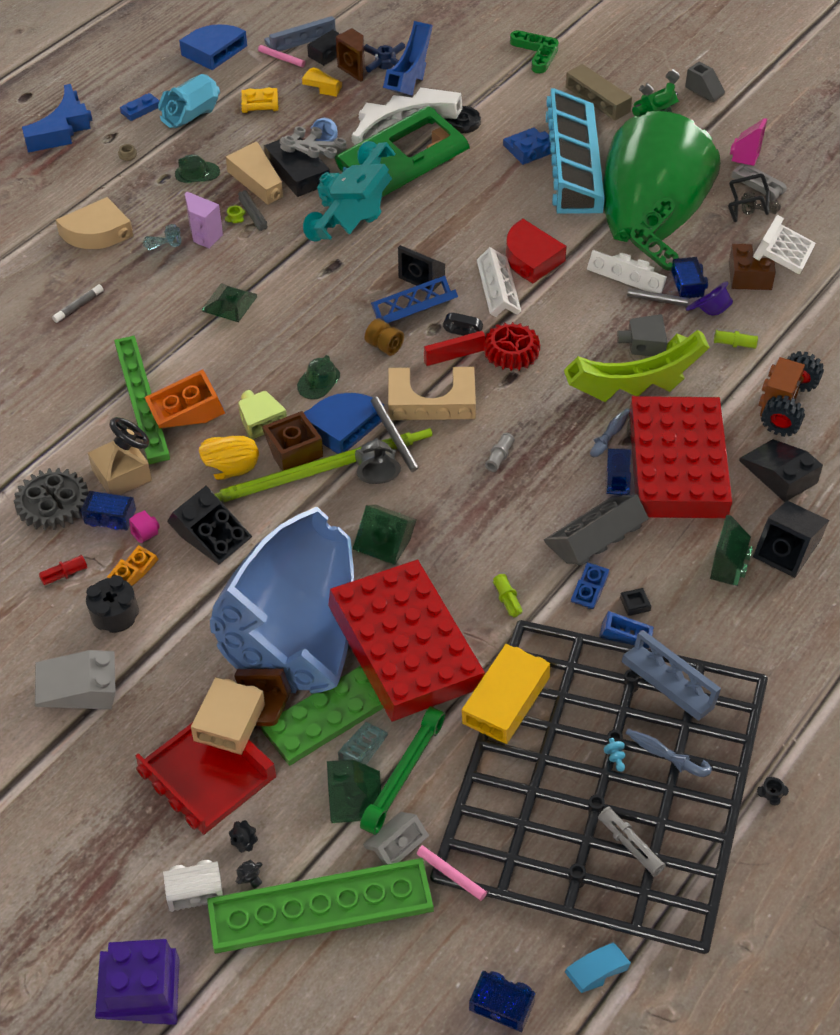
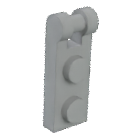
(775, 186)

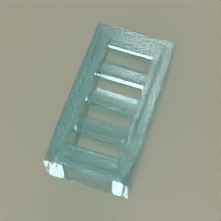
(345, 752)

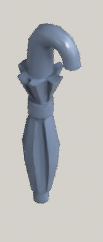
(614, 426)
(682, 762)

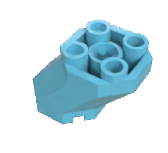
(188, 101)

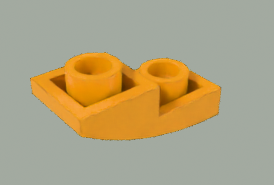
(135, 566)

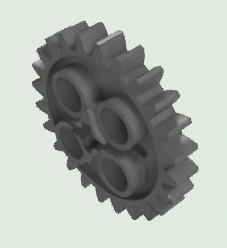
(41, 509)

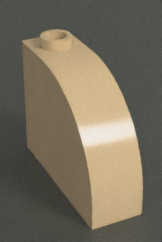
(95, 226)

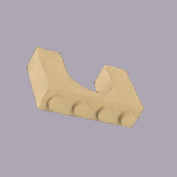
(407, 405)

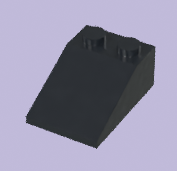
(783, 468)

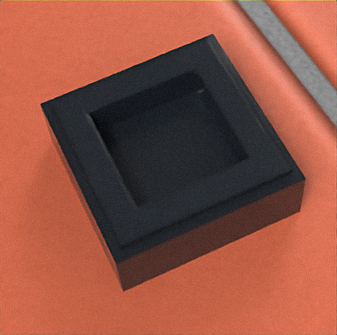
(635, 601)

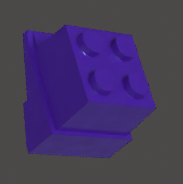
(138, 982)

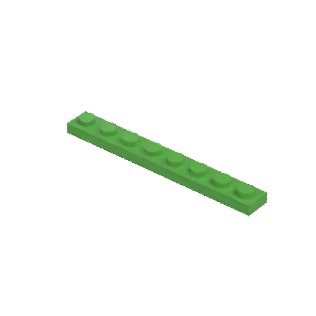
(138, 388)

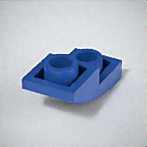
(590, 585)

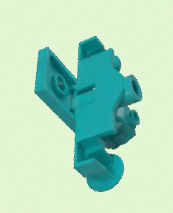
(351, 194)

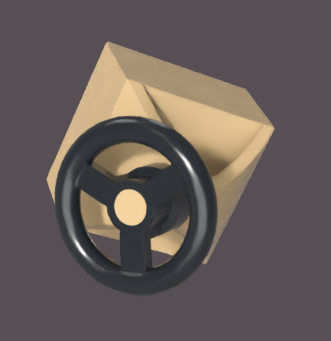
(120, 462)

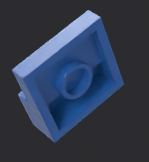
(528, 145)

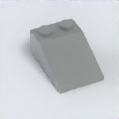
(76, 681)

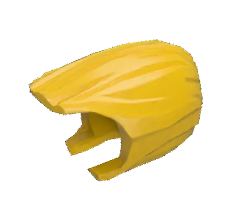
(230, 455)

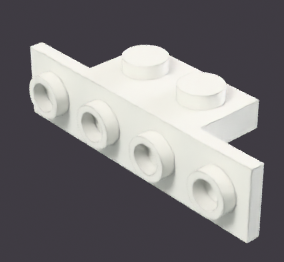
(627, 271)

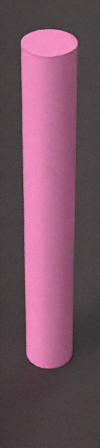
(282, 56)
(451, 873)

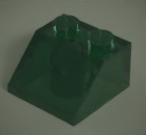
(383, 533)
(731, 553)

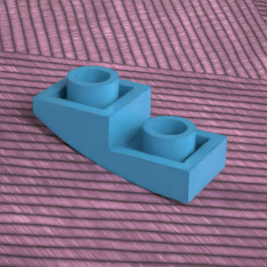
(596, 966)

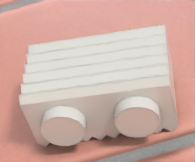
(192, 885)

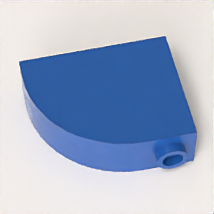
(213, 44)
(343, 419)

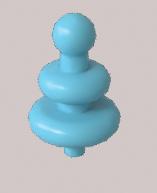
(615, 749)

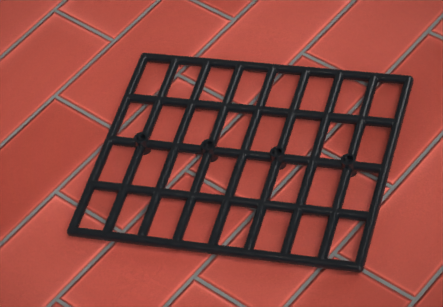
(596, 804)

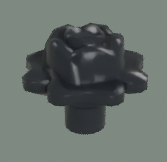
(243, 836)
(248, 873)

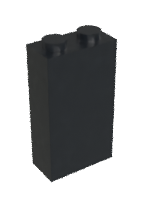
(296, 168)

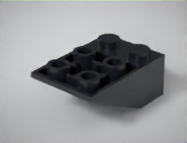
(209, 526)

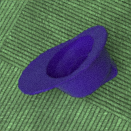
(714, 302)

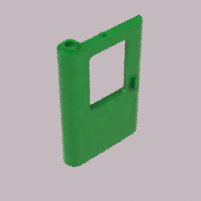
(404, 168)

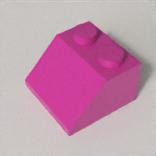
(748, 145)

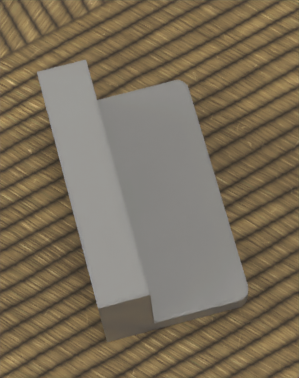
(397, 838)

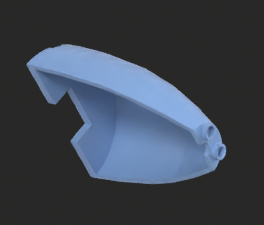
(278, 602)

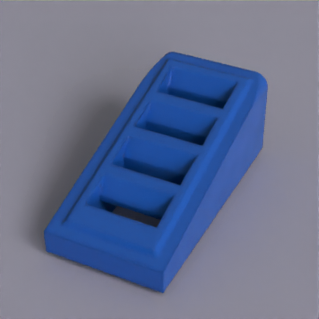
(620, 622)

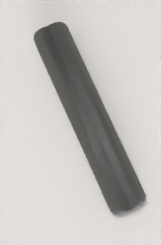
(252, 210)

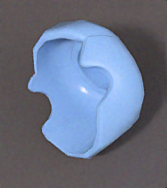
(328, 127)

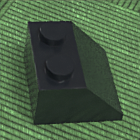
(418, 268)

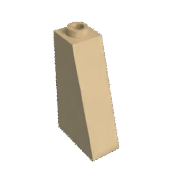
(255, 172)

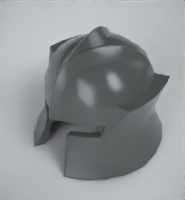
(376, 462)

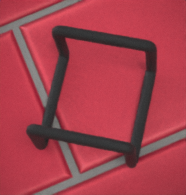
(734, 213)

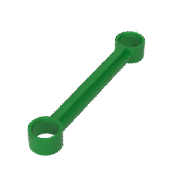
(376, 813)

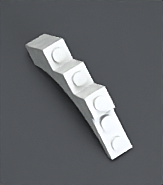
(378, 117)

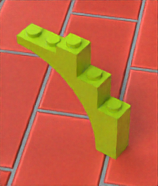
(634, 377)

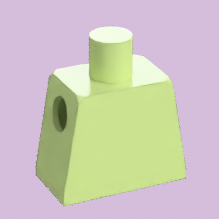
(259, 411)

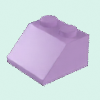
(203, 220)

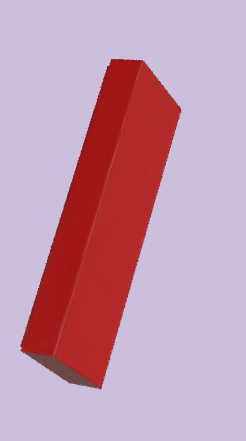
(454, 348)

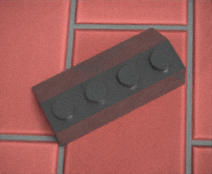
(597, 529)

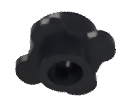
(775, 784)

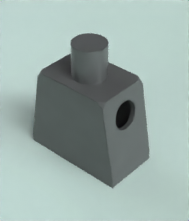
(645, 335)

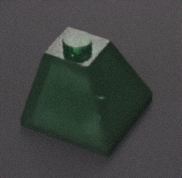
(229, 302)
(351, 789)

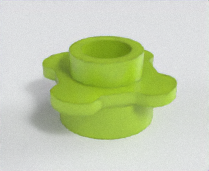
(235, 214)

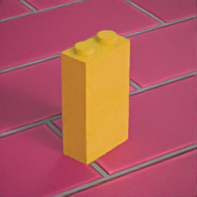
(506, 693)

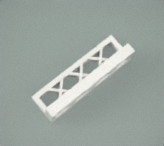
(498, 282)

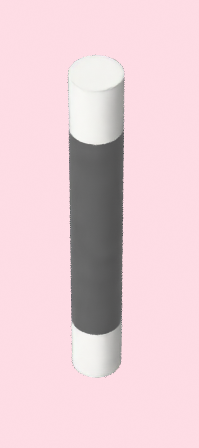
(77, 303)

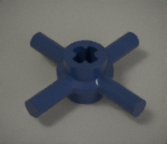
(384, 56)

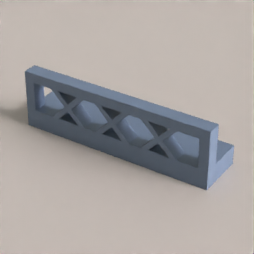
(300, 34)
(669, 679)

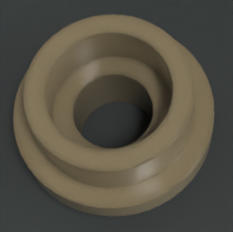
(127, 152)

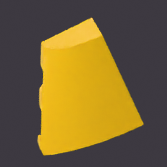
(326, 83)

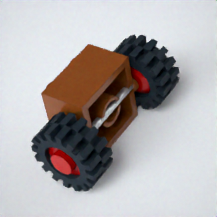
(782, 388)

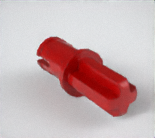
(63, 570)

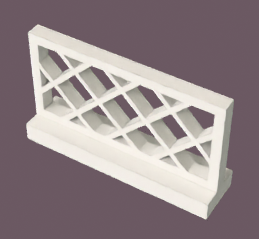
(783, 237)

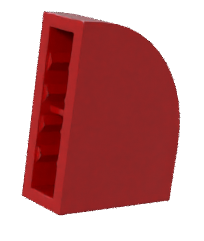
(533, 251)

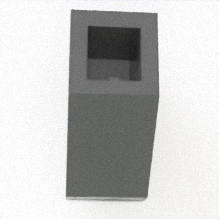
(704, 81)

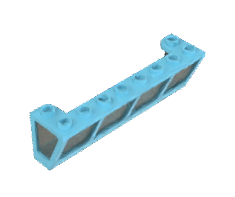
(574, 154)

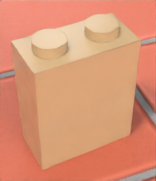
(228, 715)

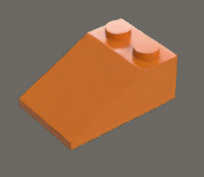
(185, 402)

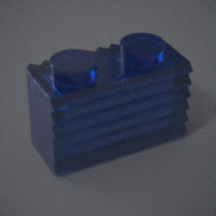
(689, 277)
(108, 510)
(502, 1000)

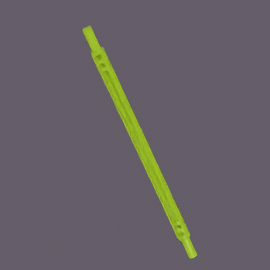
(308, 469)

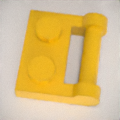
(259, 99)

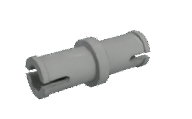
(499, 452)

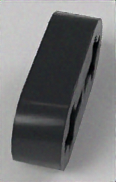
(462, 324)

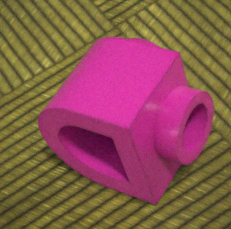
(143, 526)

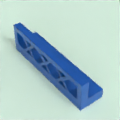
(411, 309)

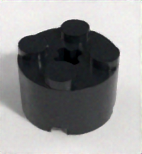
(112, 604)

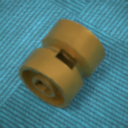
(382, 336)

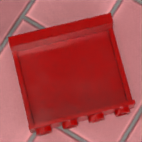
(205, 779)

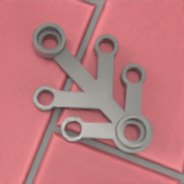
(290, 143)

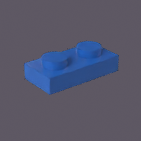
(139, 107)

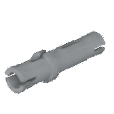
(610, 819)

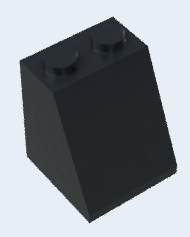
(790, 538)

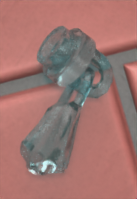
(171, 231)

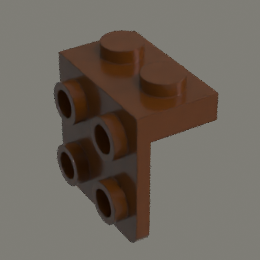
(275, 691)

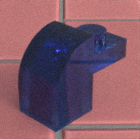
(618, 472)

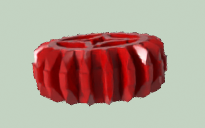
(511, 346)

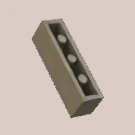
(598, 91)

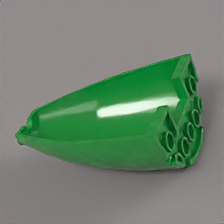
(655, 160)

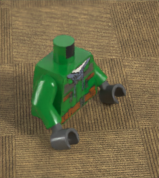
(658, 100)

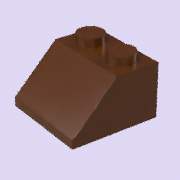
(351, 53)
(293, 441)

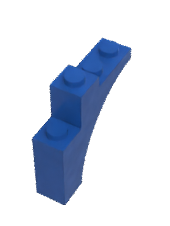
(412, 62)
(58, 126)

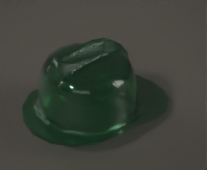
(195, 169)
(318, 378)

